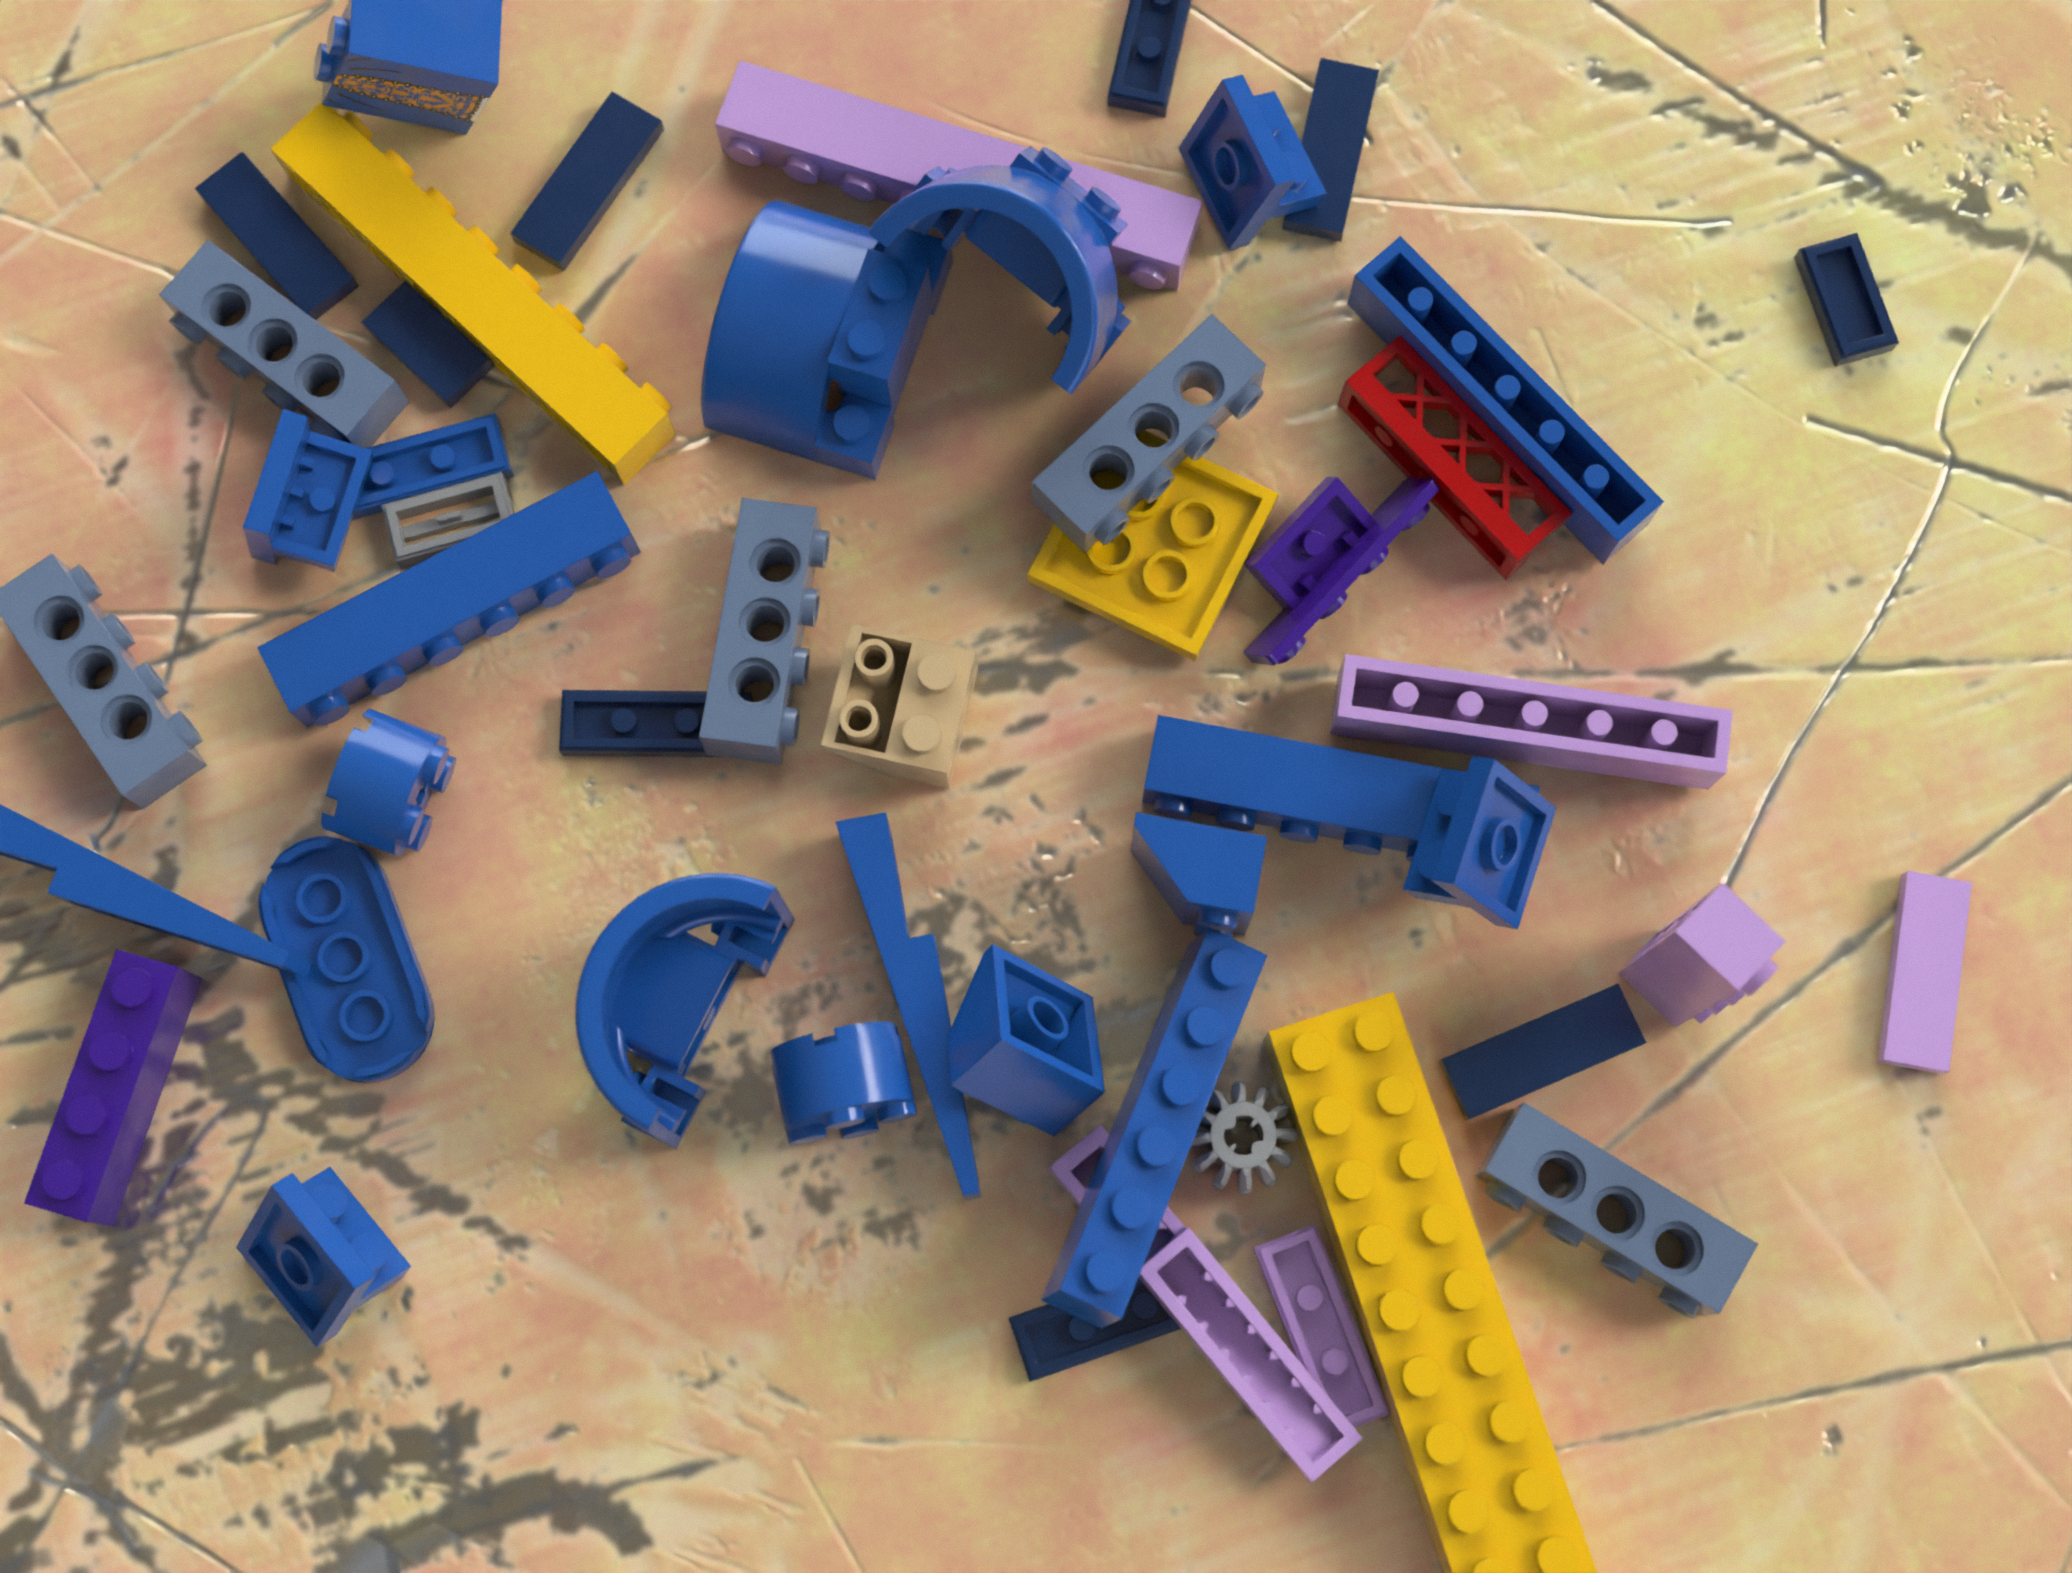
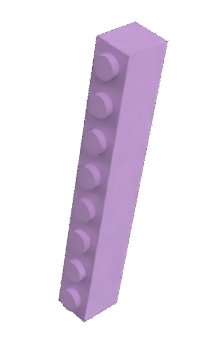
(887, 151)

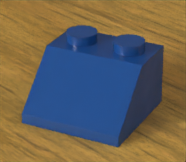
(1201, 870)
(1026, 1043)

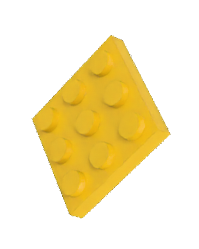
(1170, 561)

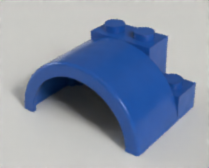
(1040, 232)
(811, 307)
(660, 989)

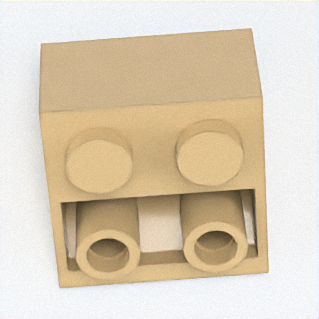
(901, 705)

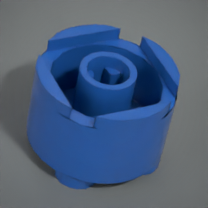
(387, 783)
(842, 1082)

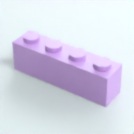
(1704, 959)

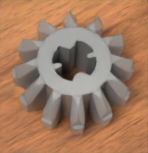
(1258, 1151)

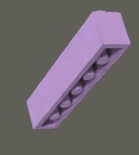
(1531, 722)

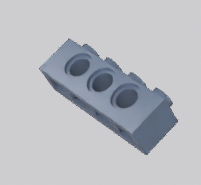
(217, 286)
(1205, 360)
(764, 537)
(35, 611)
(1711, 1249)

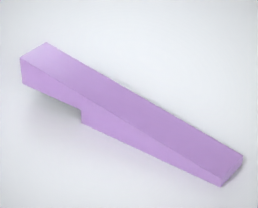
(1228, 1331)

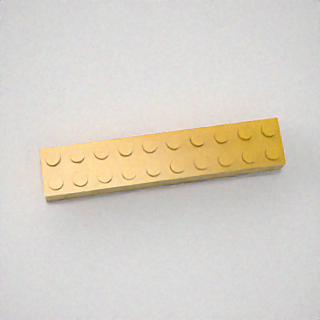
(1425, 1294)

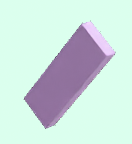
(1924, 972)
(1321, 1323)

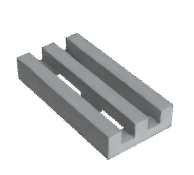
(439, 499)

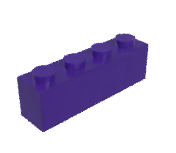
(113, 1089)

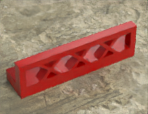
(1420, 455)

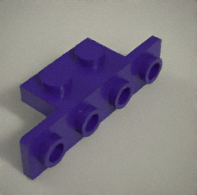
(1322, 553)

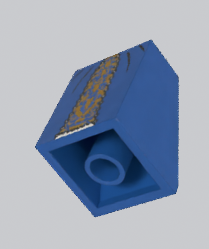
(413, 60)

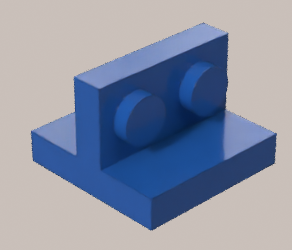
(1248, 162)
(305, 495)
(1481, 842)
(319, 1252)

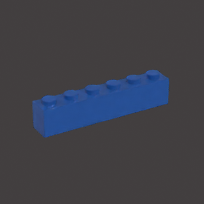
(1409, 299)
(449, 602)
(1288, 786)
(1154, 1130)

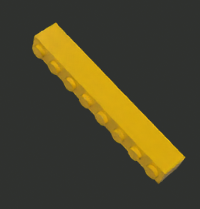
(475, 291)

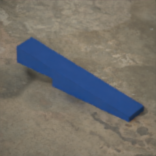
(115, 891)
(915, 980)

